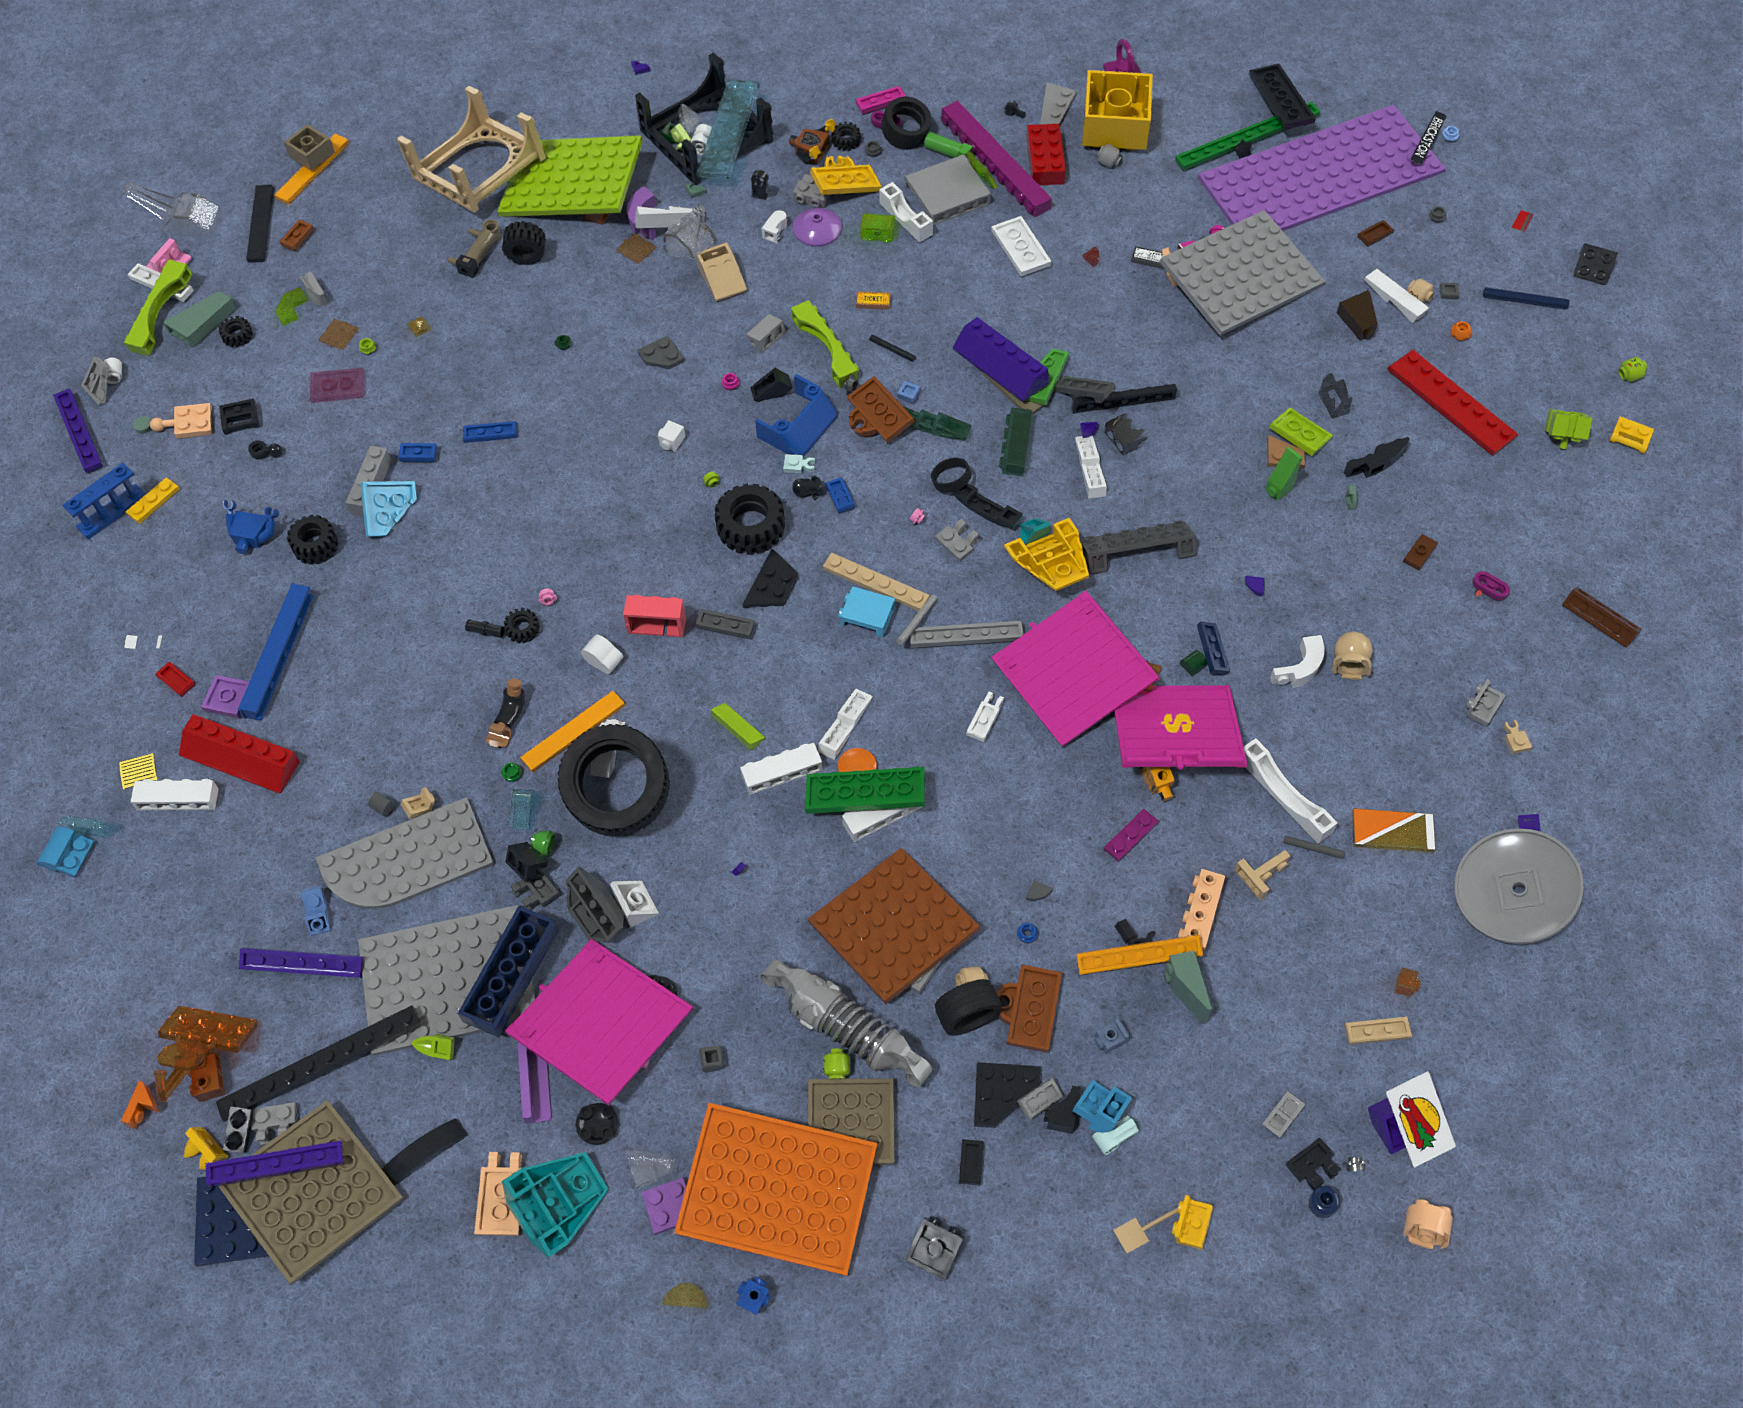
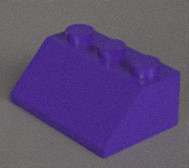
(1386, 1125)

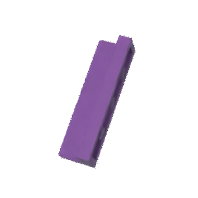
(534, 1087)

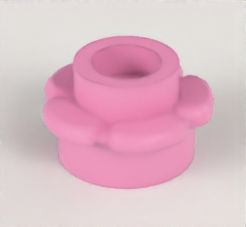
(917, 516)
(547, 597)

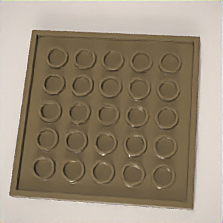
(315, 1211)

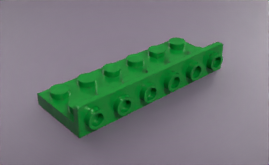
(865, 790)

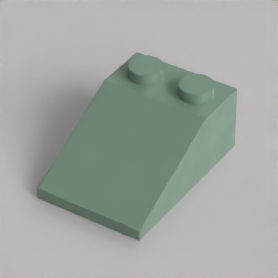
(1187, 983)

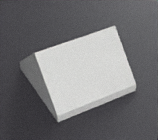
(634, 901)

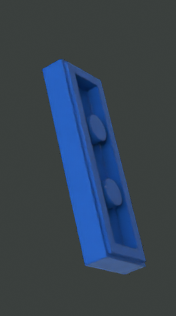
(489, 431)

